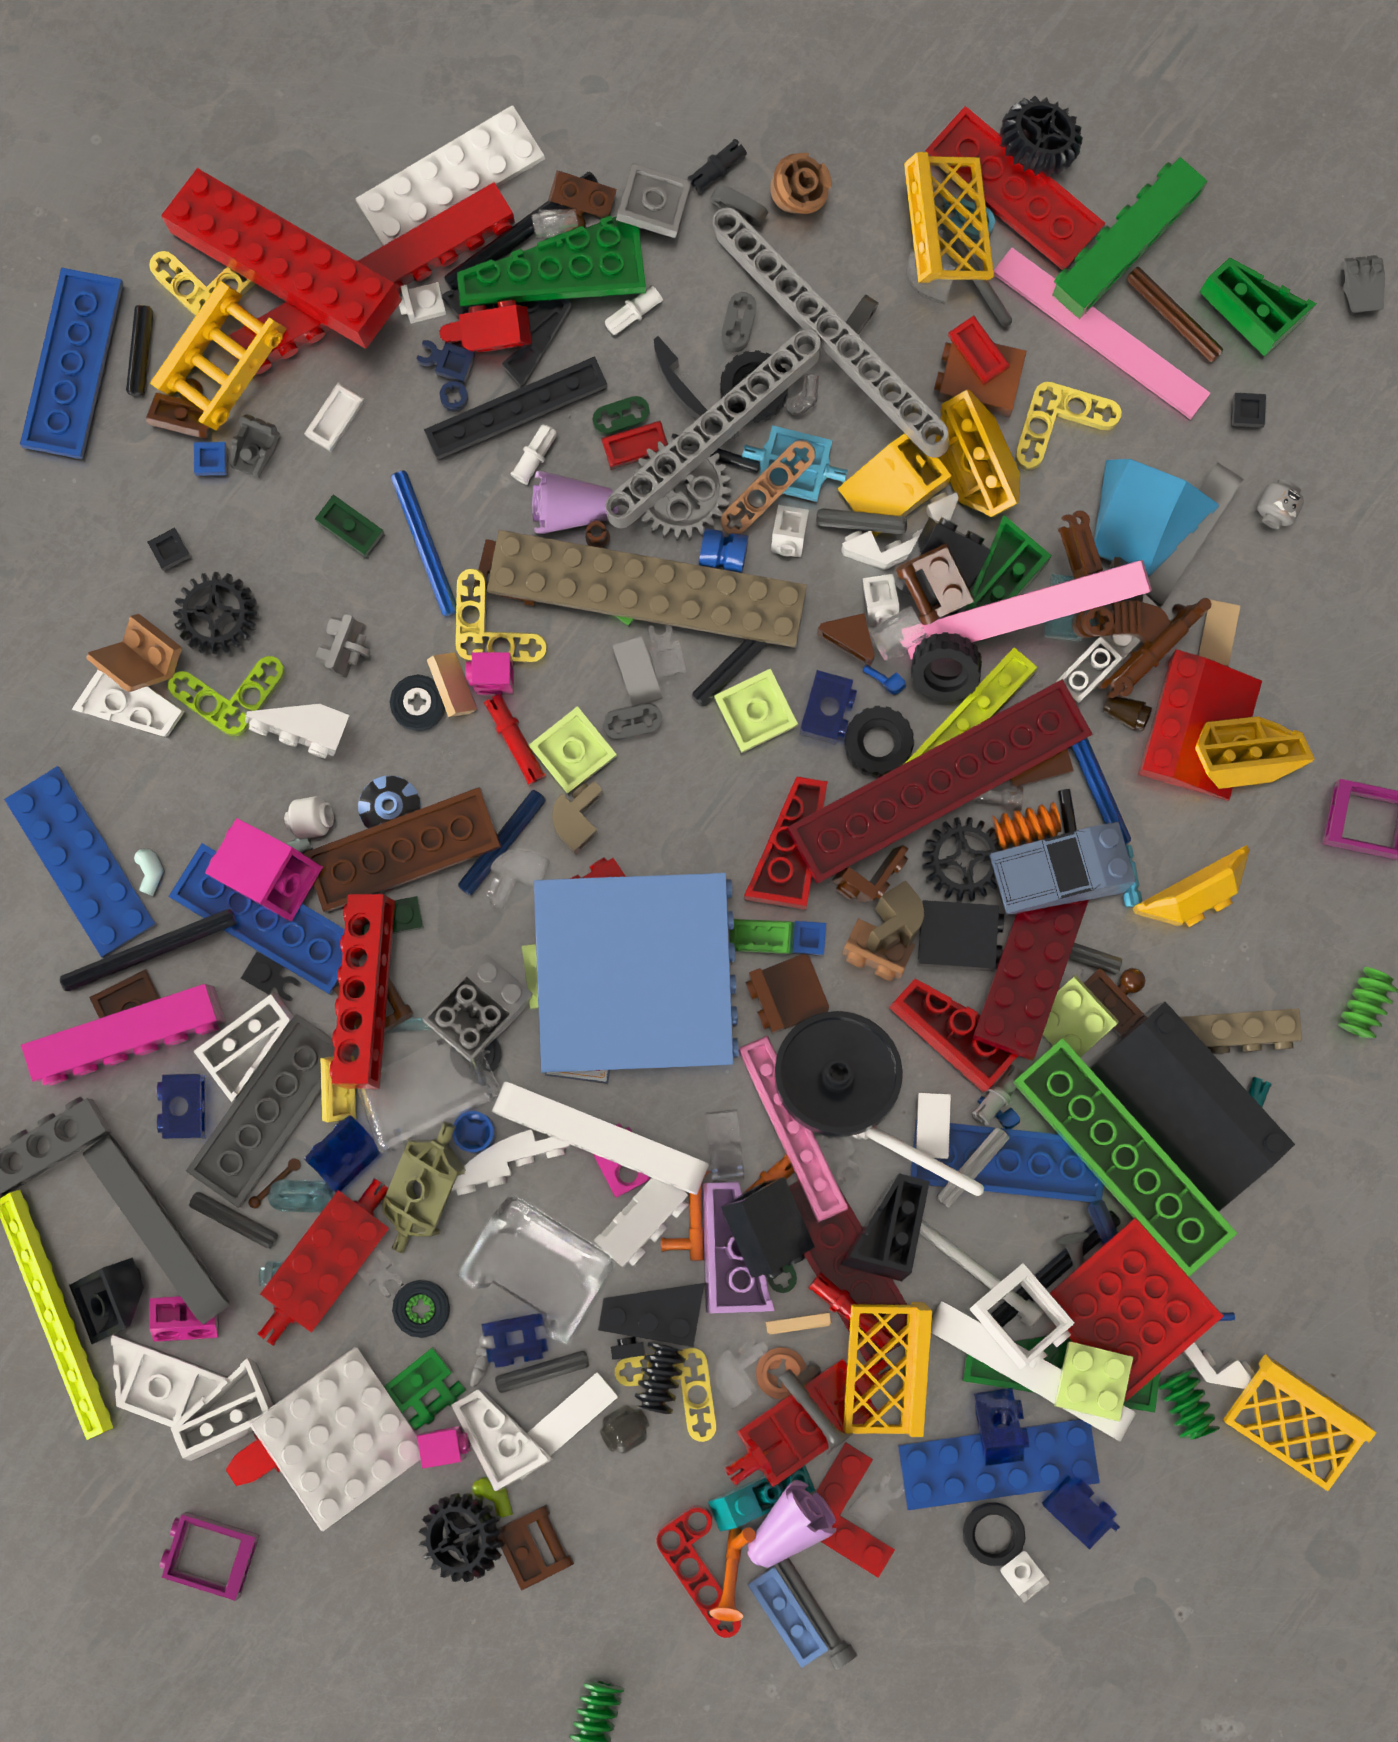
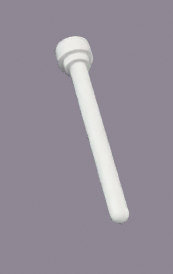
(923, 1160)
(1028, 1311)

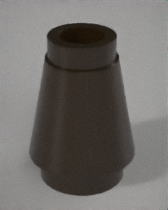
(1128, 712)

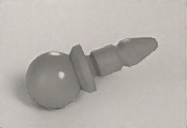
(482, 1364)

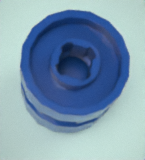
(723, 551)
(474, 1132)

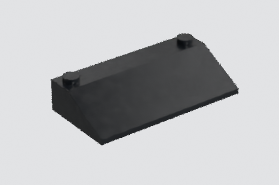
(1191, 1105)

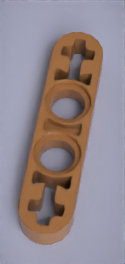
(766, 485)

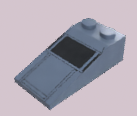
(1064, 869)

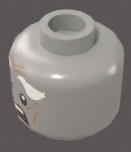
(1280, 504)

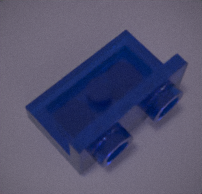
(343, 1153)
(1079, 1512)

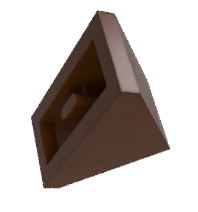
(850, 635)

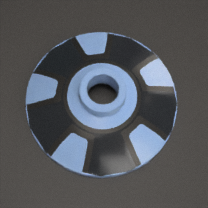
(387, 788)

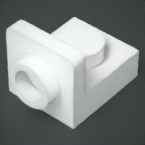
(422, 302)
(789, 531)
(880, 598)
(1024, 1576)

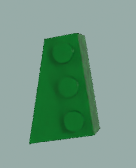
(1255, 305)
(1009, 566)

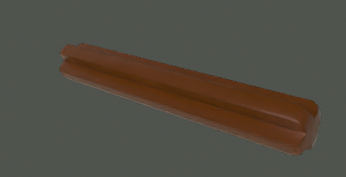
(1174, 314)

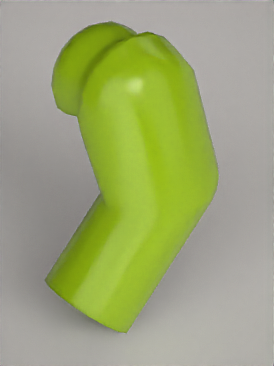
(500, 1498)

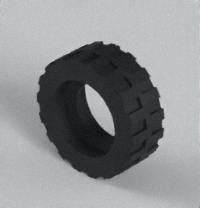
(740, 367)
(944, 687)
(884, 718)

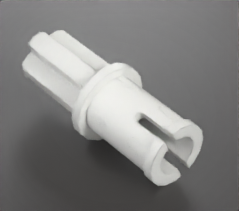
(633, 310)
(534, 454)

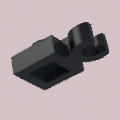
(266, 975)

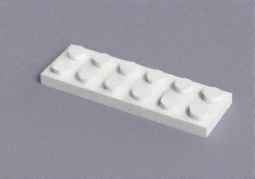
(481, 156)

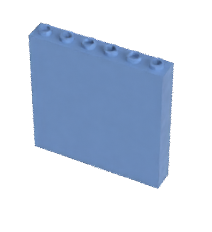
(635, 972)

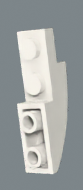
(1099, 662)
(494, 1162)

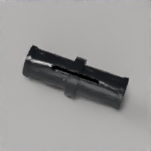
(717, 165)

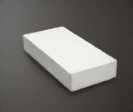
(334, 417)
(933, 1124)

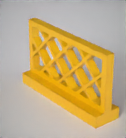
(925, 215)
(914, 1375)
(1320, 1406)

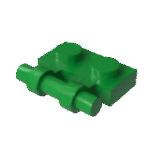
(417, 1381)

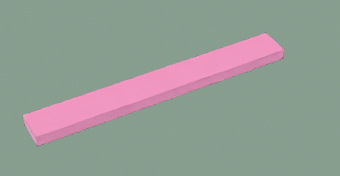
(1104, 336)
(1044, 604)

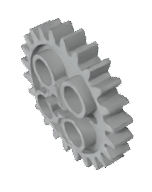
(706, 472)

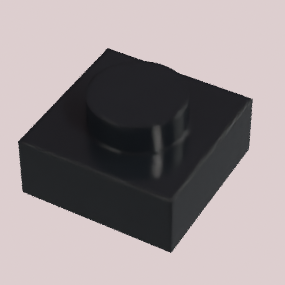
(1249, 410)
(169, 549)
(627, 1348)

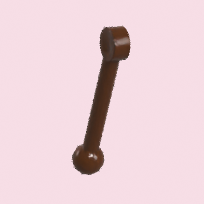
(293, 1165)

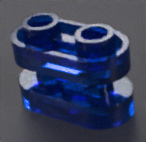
(503, 1353)

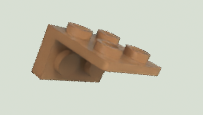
(141, 658)
(888, 963)

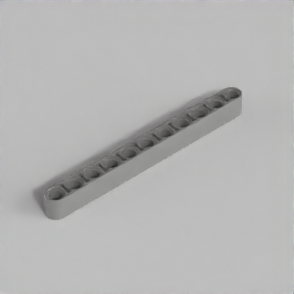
(836, 344)

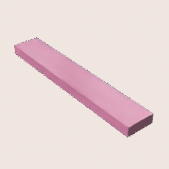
(796, 1140)

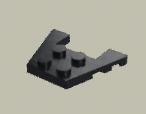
(544, 321)

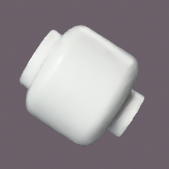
(309, 817)

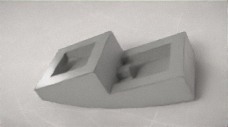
(637, 671)

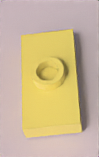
(336, 1101)

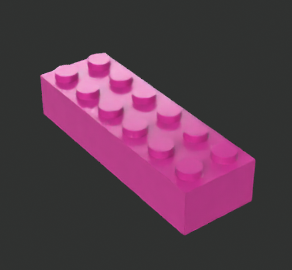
(123, 1033)

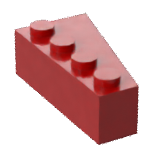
(950, 1032)

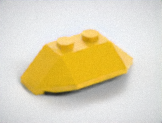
(978, 456)
(1250, 751)
(1198, 892)

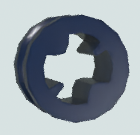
(450, 386)

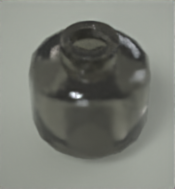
(624, 1429)

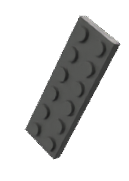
(264, 1113)

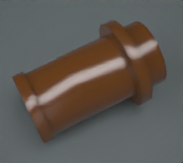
(600, 541)

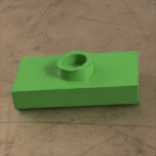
(763, 936)

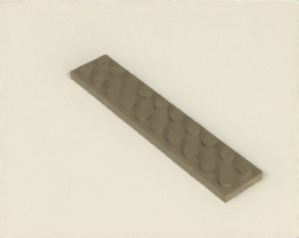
(647, 588)

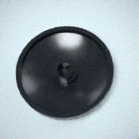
(838, 1073)

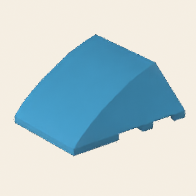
(1146, 513)

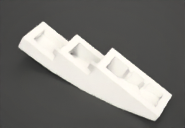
(572, 1414)

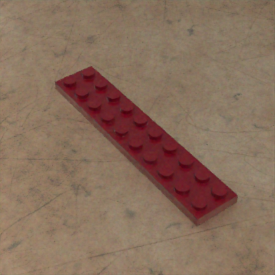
(939, 781)

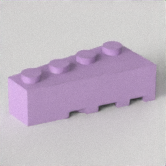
(727, 1278)

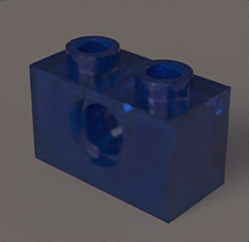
(828, 688)
(191, 1124)
(1000, 1444)

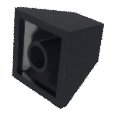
(108, 1299)

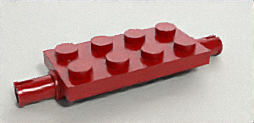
(324, 1261)
(788, 1436)

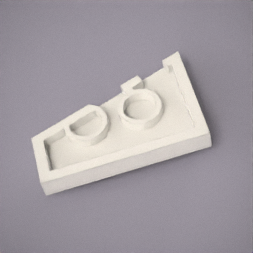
(139, 709)
(498, 1440)

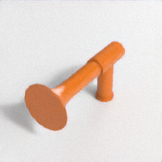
(695, 1242)
(727, 1608)

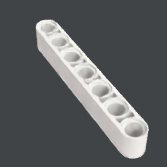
(600, 1138)
(1042, 1379)

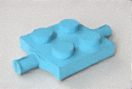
(810, 481)

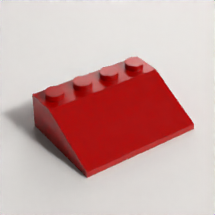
(1191, 695)

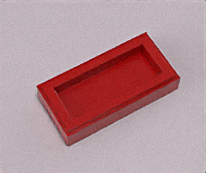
(978, 350)
(632, 444)

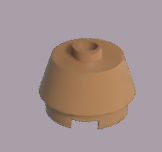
(800, 184)

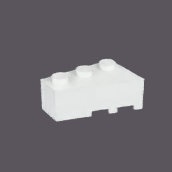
(242, 1046)
(641, 1221)
(223, 1413)

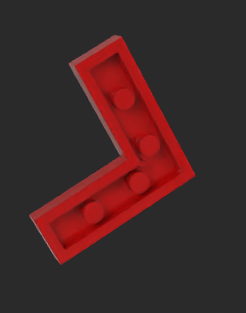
(849, 1538)

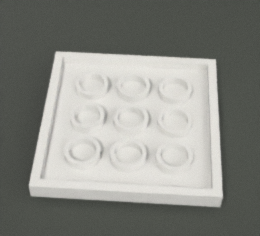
(338, 1438)

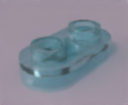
(299, 1195)

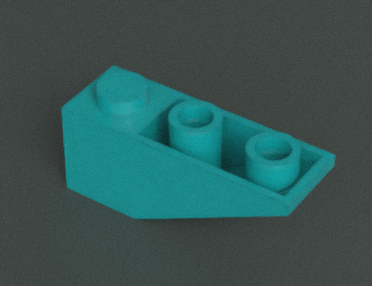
(752, 1500)

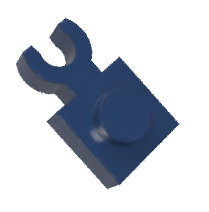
(451, 362)

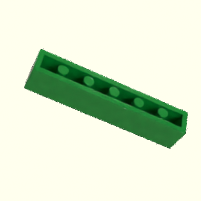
(1129, 237)

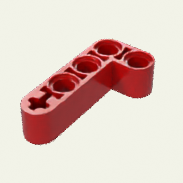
(704, 1575)

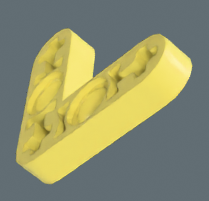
(200, 293)
(1060, 409)
(477, 629)
(686, 1371)

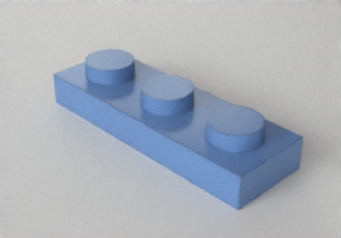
(788, 1616)

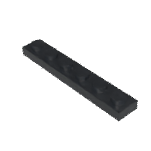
(515, 408)

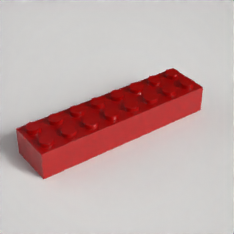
(281, 258)

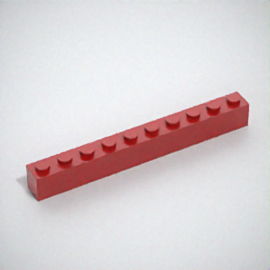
(401, 262)

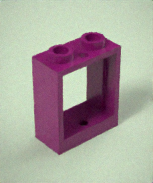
(1337, 816)
(241, 1566)

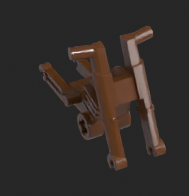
(1124, 617)

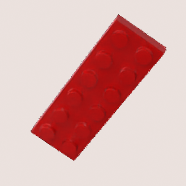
(1028, 203)

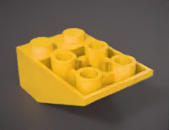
(895, 481)

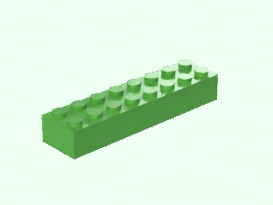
(1124, 1157)

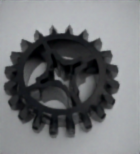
(1059, 141)
(203, 612)
(949, 862)
(475, 1562)

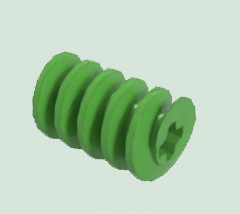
(1368, 1003)

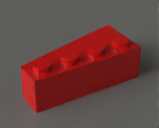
(781, 871)

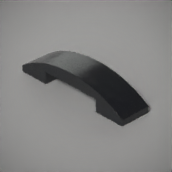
(667, 363)

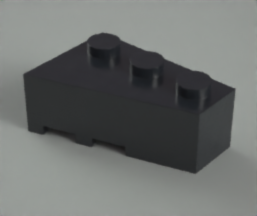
(892, 1230)
(656, 1315)

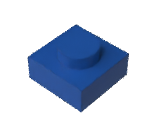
(210, 458)
(809, 938)

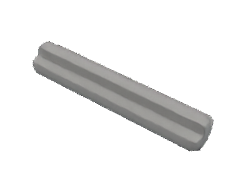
(974, 1164)

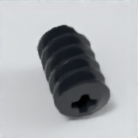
(660, 1378)

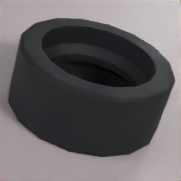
(1014, 1548)

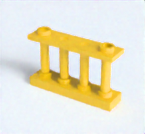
(195, 340)

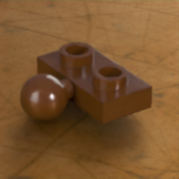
(582, 196)
(177, 413)
(1115, 996)

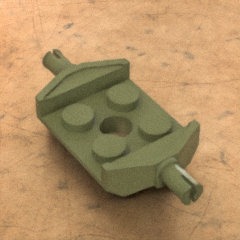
(436, 1170)

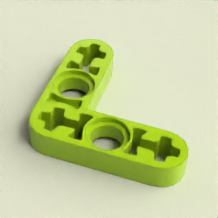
(225, 707)

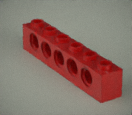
(374, 975)

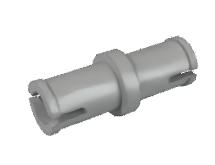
(998, 1096)

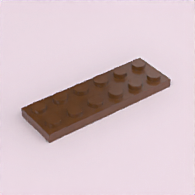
(404, 849)

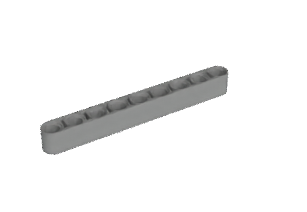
(718, 414)

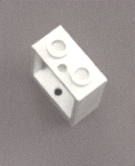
(1045, 1301)

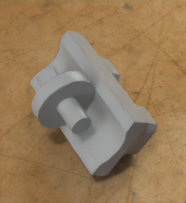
(346, 646)

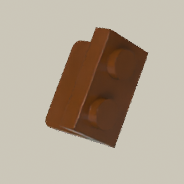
(854, 885)
(787, 993)

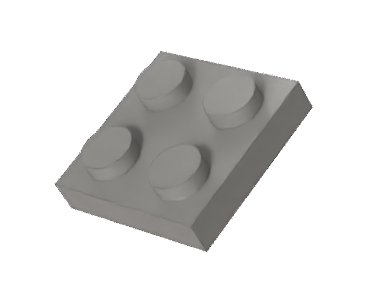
(653, 200)

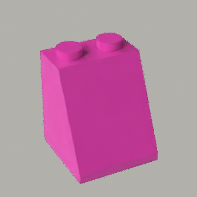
(263, 869)

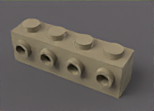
(1247, 1030)

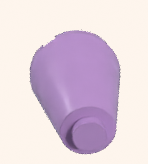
(567, 503)
(791, 1526)

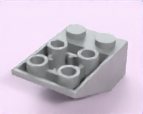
(478, 1007)

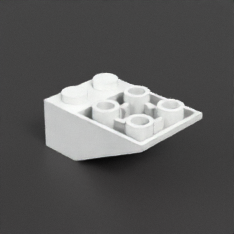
(304, 724)

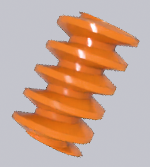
(1027, 827)

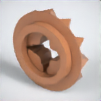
(772, 1360)

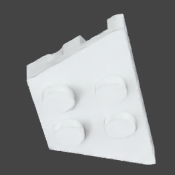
(158, 1383)

